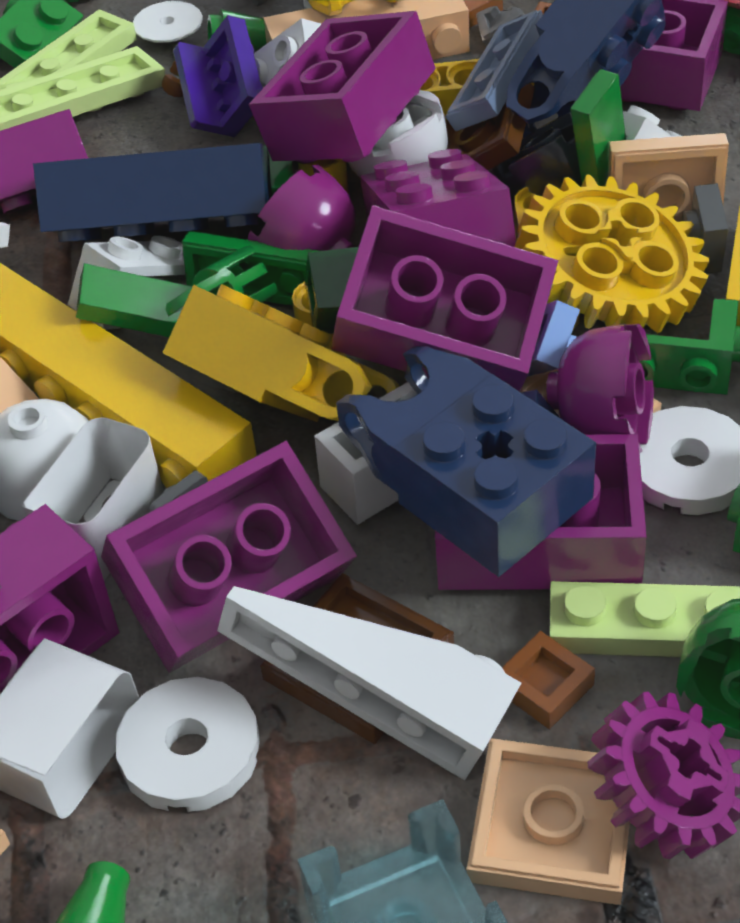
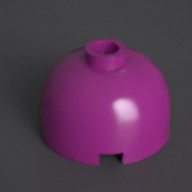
(308, 214)
(603, 384)

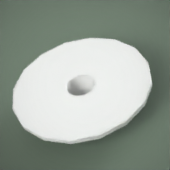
(167, 21)

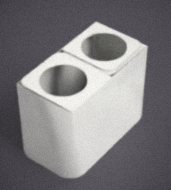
(79, 474)
(60, 726)

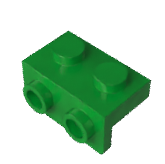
(33, 25)

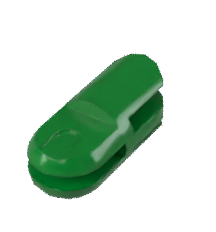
(218, 273)

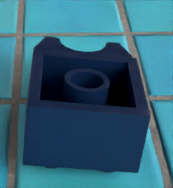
(575, 44)
(473, 457)

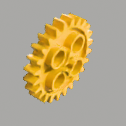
(615, 253)

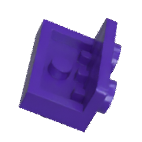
(219, 79)

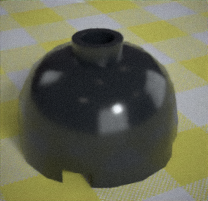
(544, 159)

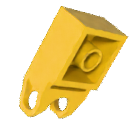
(267, 354)

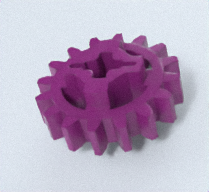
(663, 770)

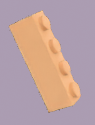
(442, 21)

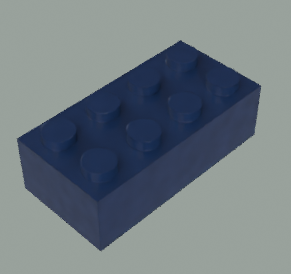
(153, 188)

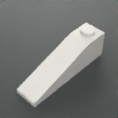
(398, 681)

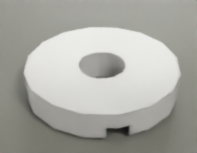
(694, 433)
(181, 709)

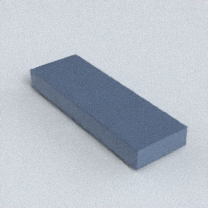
(488, 82)

